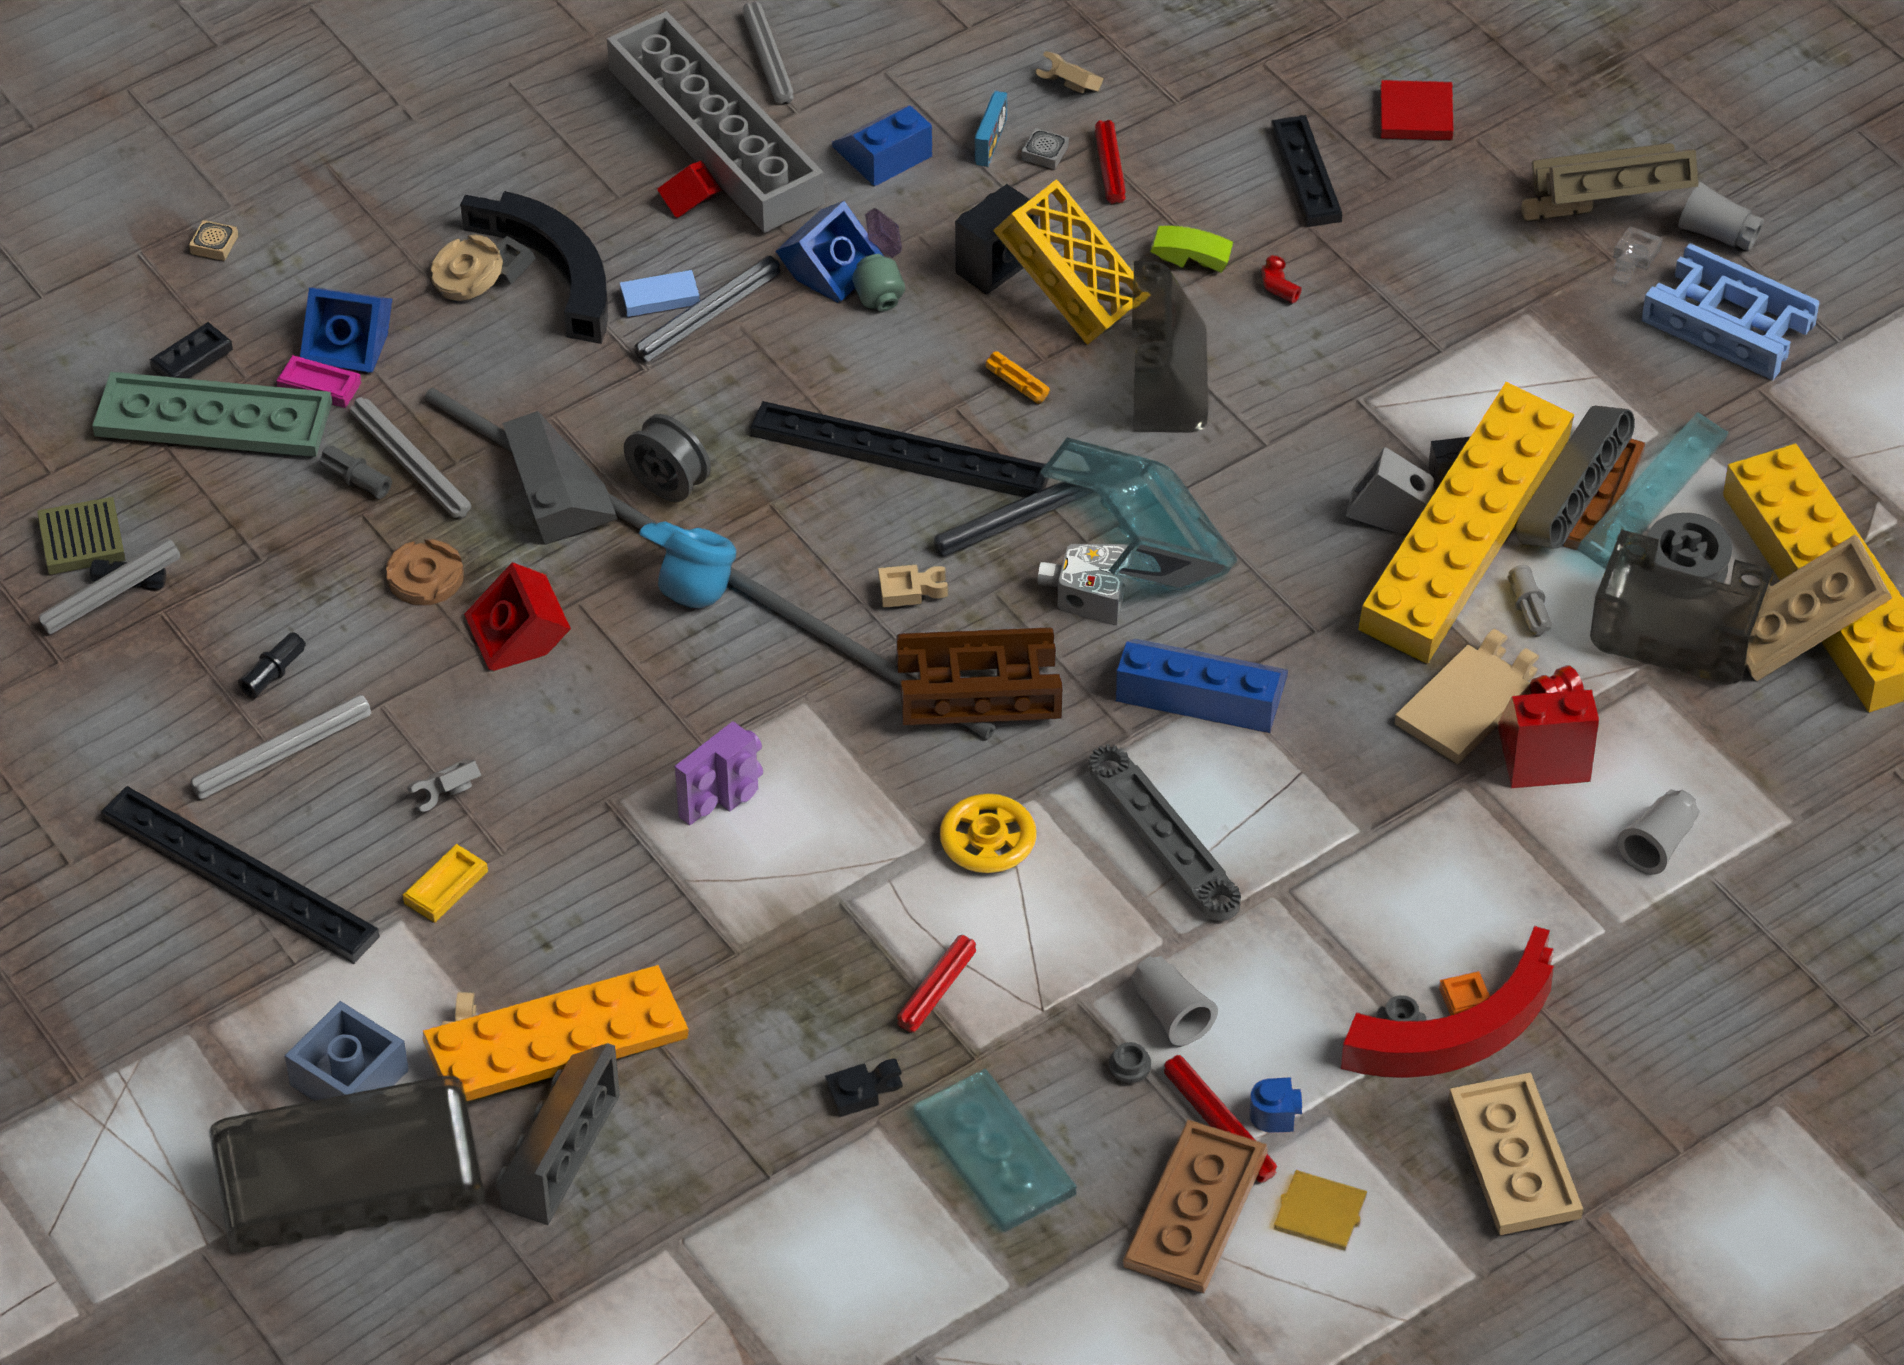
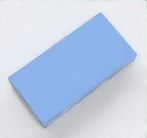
(659, 293)

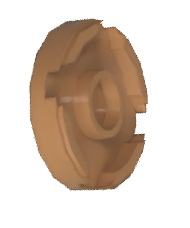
(425, 572)

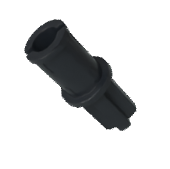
(271, 665)

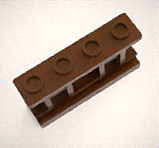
(1012, 695)

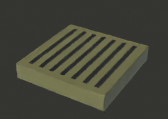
(79, 534)

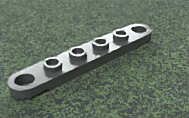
(1165, 832)

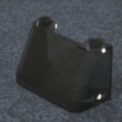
(1173, 366)

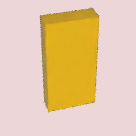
(445, 883)

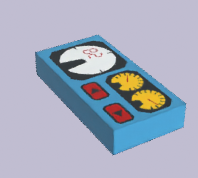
(990, 128)

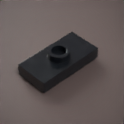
(192, 353)

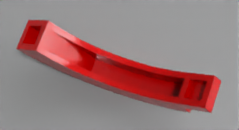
(1458, 1040)

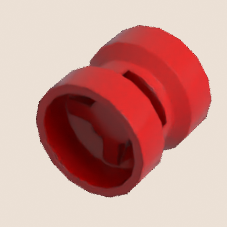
(1562, 680)

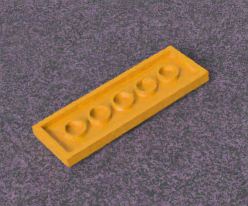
(540, 1035)

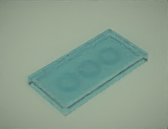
(995, 1150)

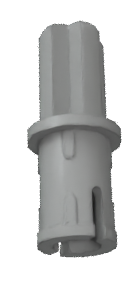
(1529, 599)

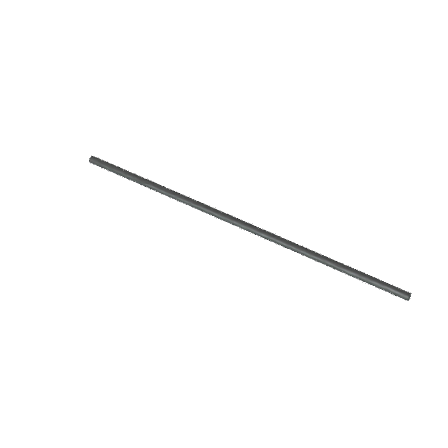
(736, 578)

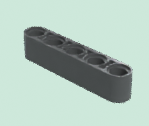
(1575, 476)

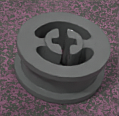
(667, 457)
(1687, 541)

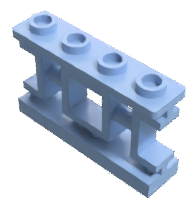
(1720, 331)

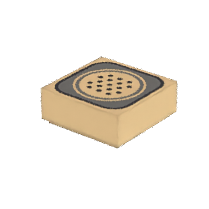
(213, 240)

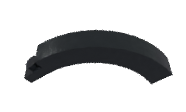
(559, 241)

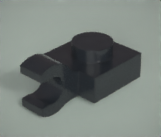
(858, 1089)

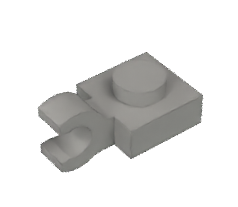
(452, 779)

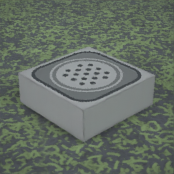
(1045, 148)

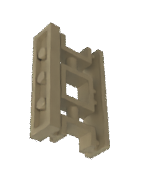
(1615, 173)

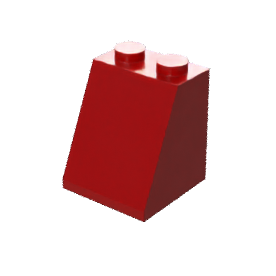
(1549, 738)

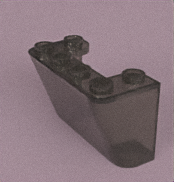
(1677, 616)

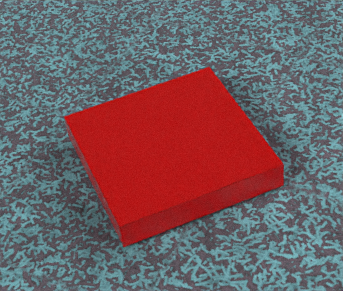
(1416, 110)

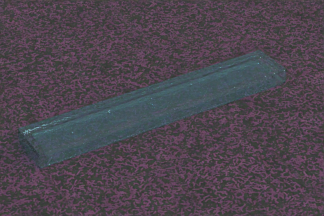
(1655, 487)

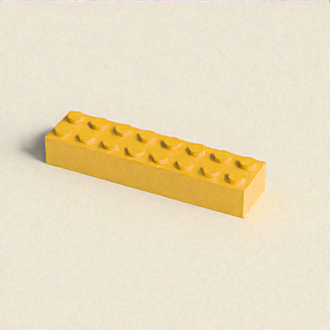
(1465, 522)
(1794, 523)

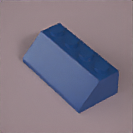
(1199, 685)

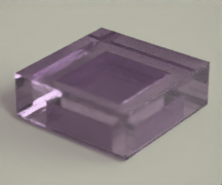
(883, 232)

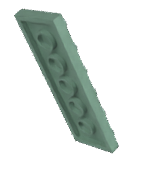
(212, 414)

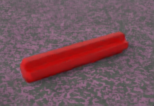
(1110, 161)
(936, 983)

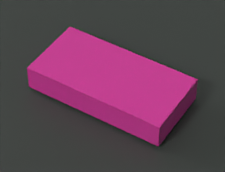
(316, 376)

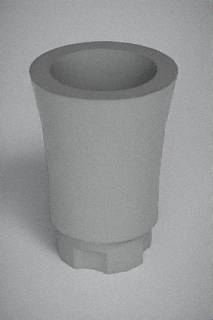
(1720, 218)
(1657, 833)
(1174, 1001)

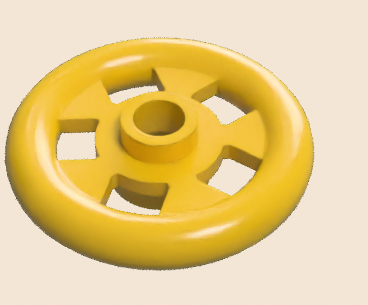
(988, 823)

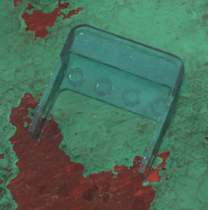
(1169, 531)

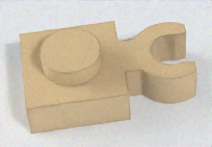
(906, 586)

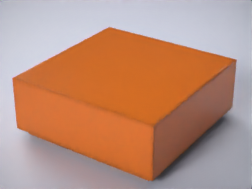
(1463, 992)

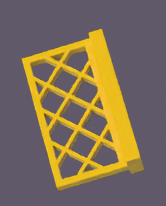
(1056, 274)

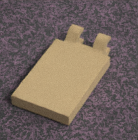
(1467, 697)

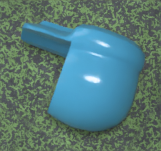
(694, 563)

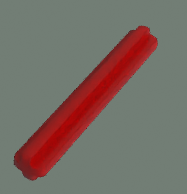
(1210, 1106)

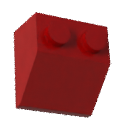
(517, 618)

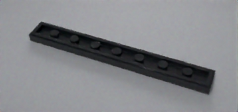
(898, 450)
(240, 874)

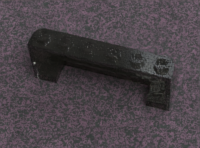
(346, 1163)

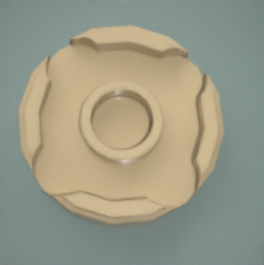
(466, 268)

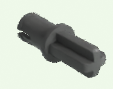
(356, 472)

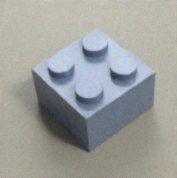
(345, 1056)

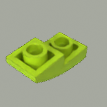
(1179, 243)

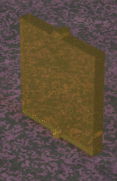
(1320, 1210)

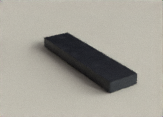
(1306, 171)

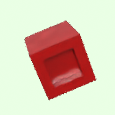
(689, 188)

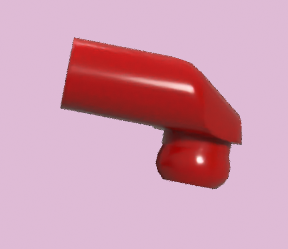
(1275, 281)

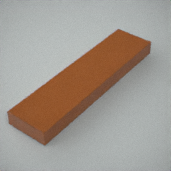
(1609, 493)

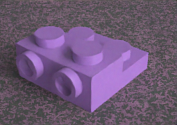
(718, 772)

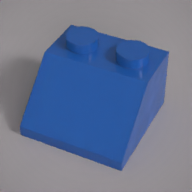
(887, 144)
(827, 251)
(345, 328)

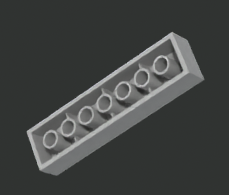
(716, 121)

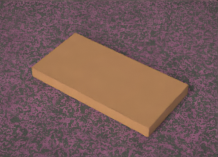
(1195, 1206)

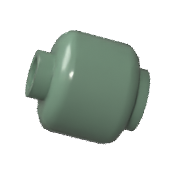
(878, 282)

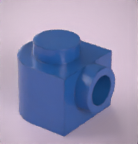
(1275, 1105)

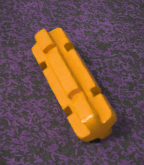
(1017, 377)

